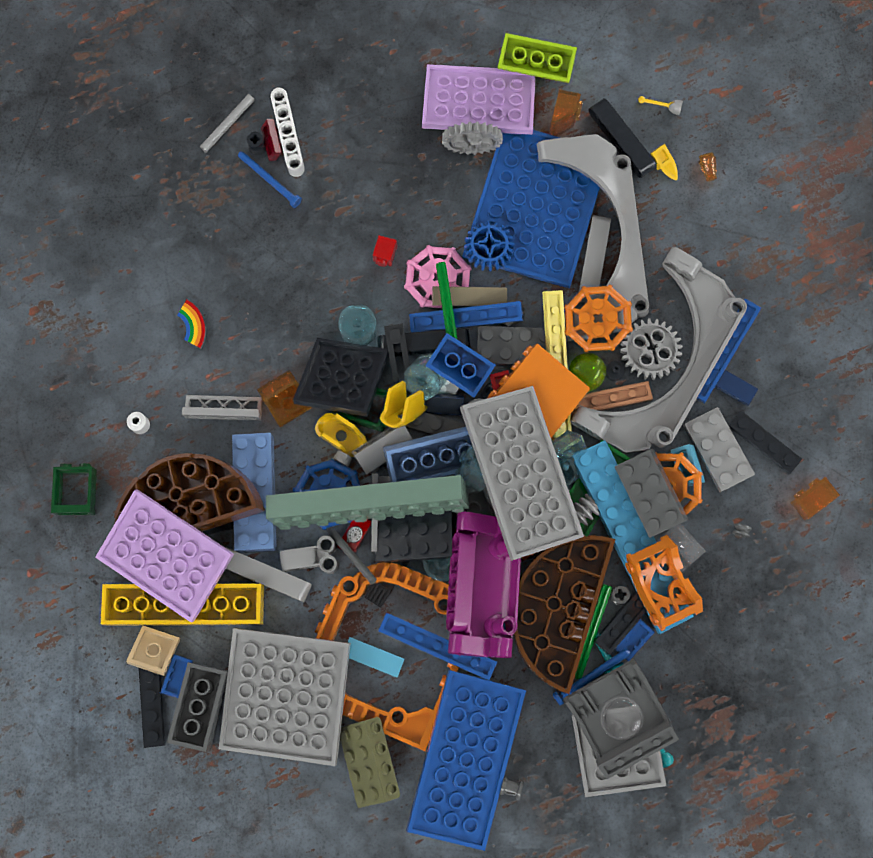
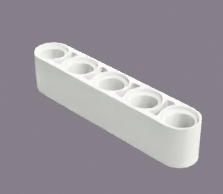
(284, 124)

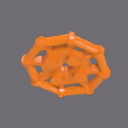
(598, 307)
(680, 481)

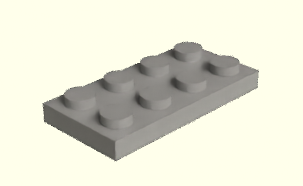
(719, 449)

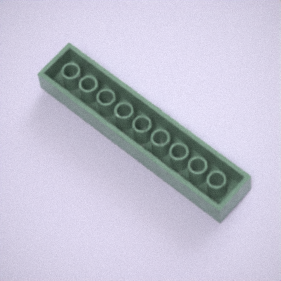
(368, 502)

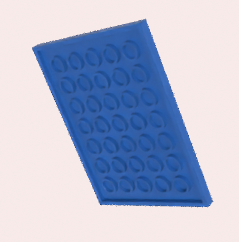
(540, 205)

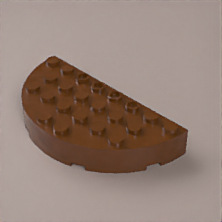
(197, 490)
(558, 606)

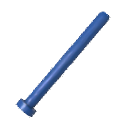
(294, 200)
(592, 675)

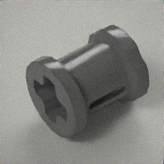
(622, 589)
(511, 788)

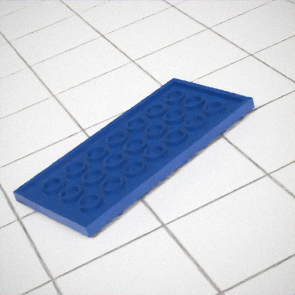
(466, 760)

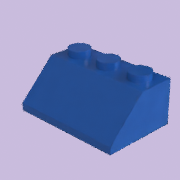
(460, 365)

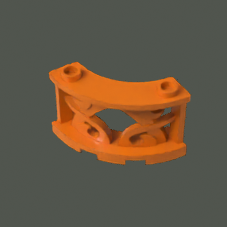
(687, 595)

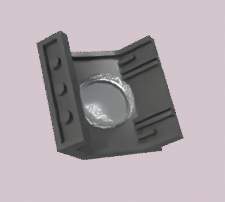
(621, 718)

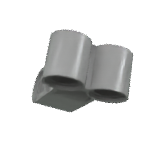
(309, 557)

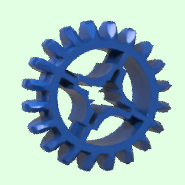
(496, 246)

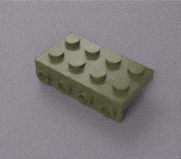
(369, 762)

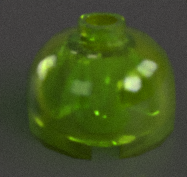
(589, 369)

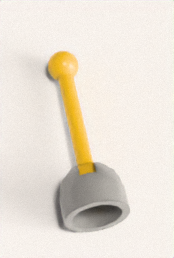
(674, 106)

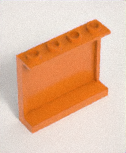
(553, 383)

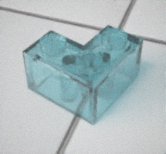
(569, 448)

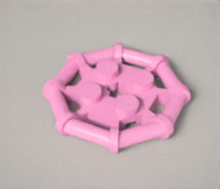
(428, 271)

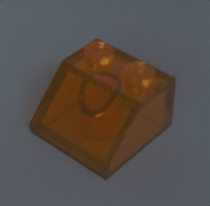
(566, 112)
(279, 398)

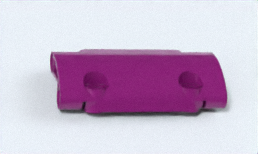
(481, 589)

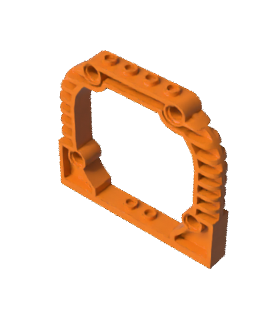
(416, 725)

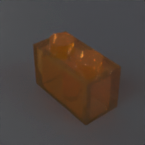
(815, 498)

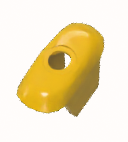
(399, 404)
(330, 424)

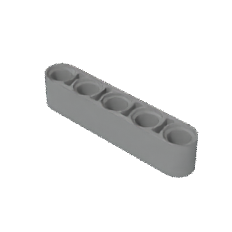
(595, 253)
(268, 576)

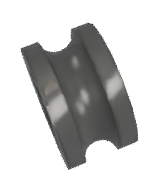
(742, 530)

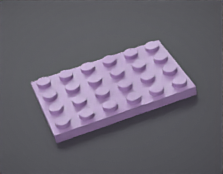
(479, 96)
(164, 555)

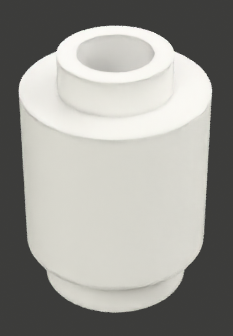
(140, 427)

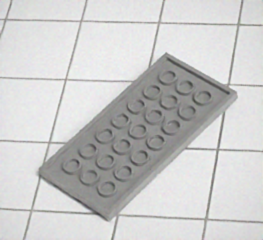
(521, 472)

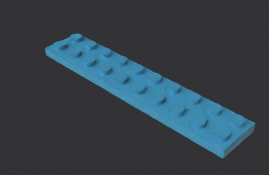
(620, 517)

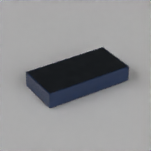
(445, 404)

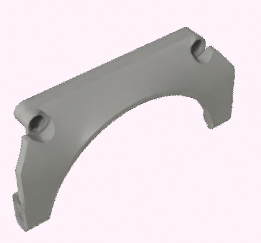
(599, 162)
(713, 327)

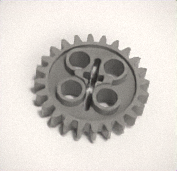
(472, 138)
(667, 344)

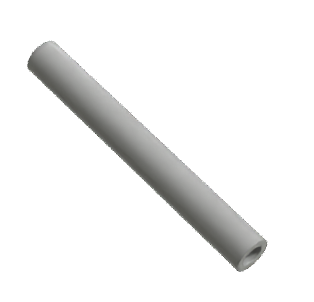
(227, 123)

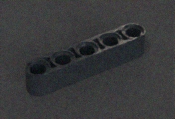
(622, 137)
(424, 342)

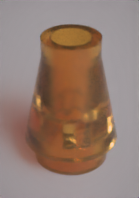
(708, 165)

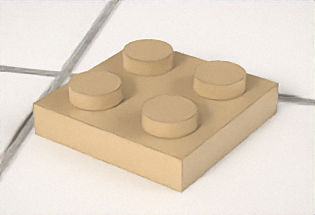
(153, 650)

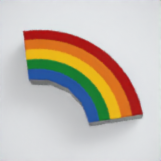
(194, 324)

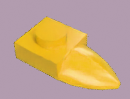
(665, 162)

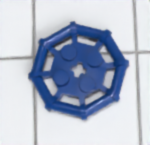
(327, 481)

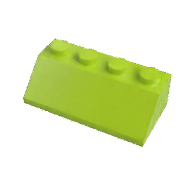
(537, 58)

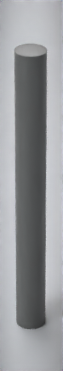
(351, 555)

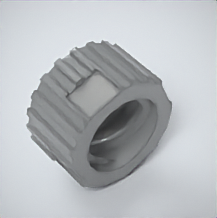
(342, 458)

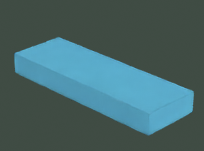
(375, 657)

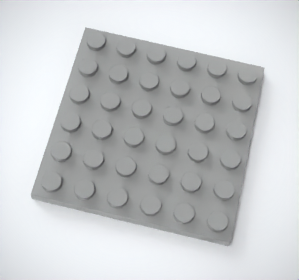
(284, 696)

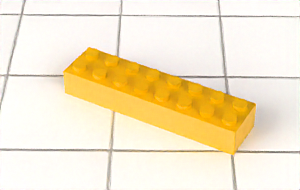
(225, 606)

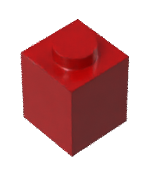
(384, 251)

